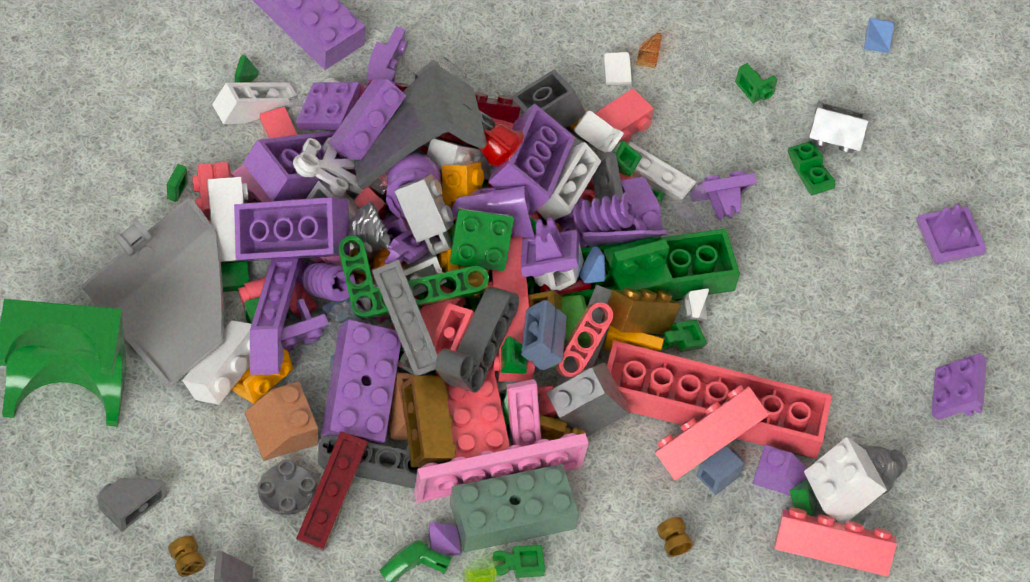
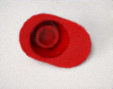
(501, 144)

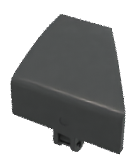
(432, 106)

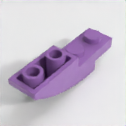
(384, 57)

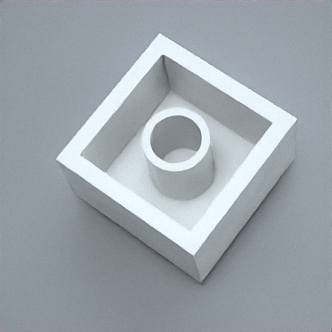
(845, 480)

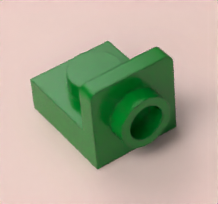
(752, 84)

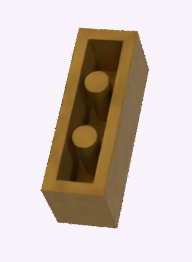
(642, 310)
(427, 420)

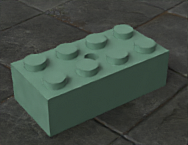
(513, 507)

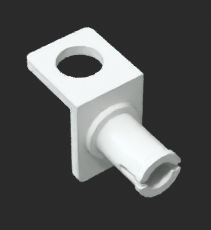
(598, 132)

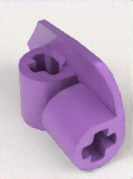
(505, 201)
(621, 235)

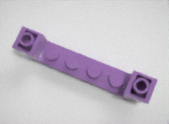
(270, 315)

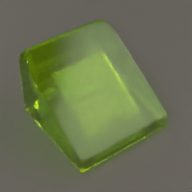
(480, 574)

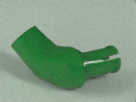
(412, 555)

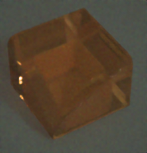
(649, 51)

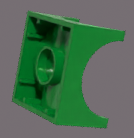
(62, 344)

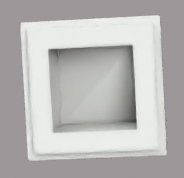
(695, 305)

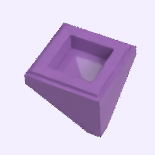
(444, 538)

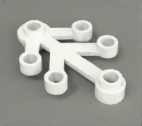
(310, 166)

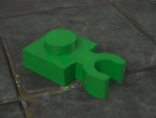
(524, 560)

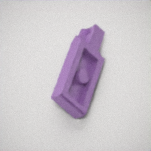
(407, 249)

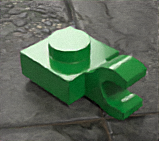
(685, 335)

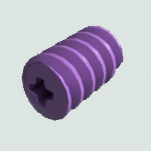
(604, 215)
(326, 281)

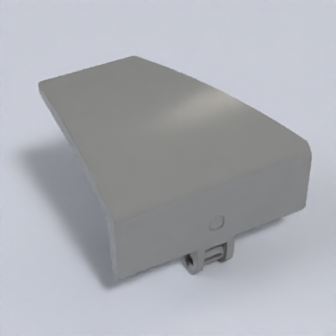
(166, 290)

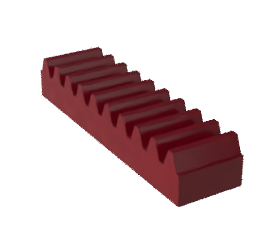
(332, 491)

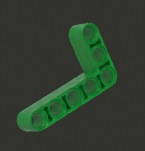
(431, 283)

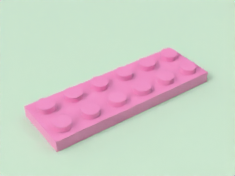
(436, 479)

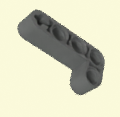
(481, 341)
(372, 466)

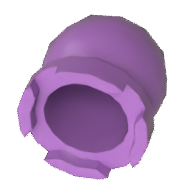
(405, 171)

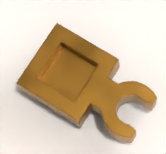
(554, 429)

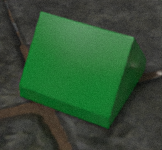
(511, 357)

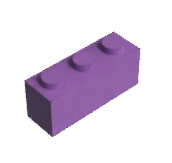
(367, 119)

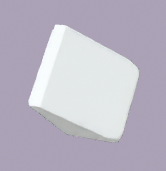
(616, 68)

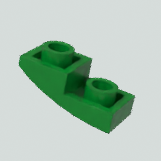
(810, 168)

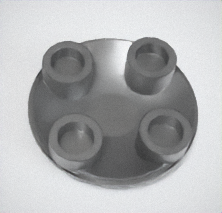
(286, 488)

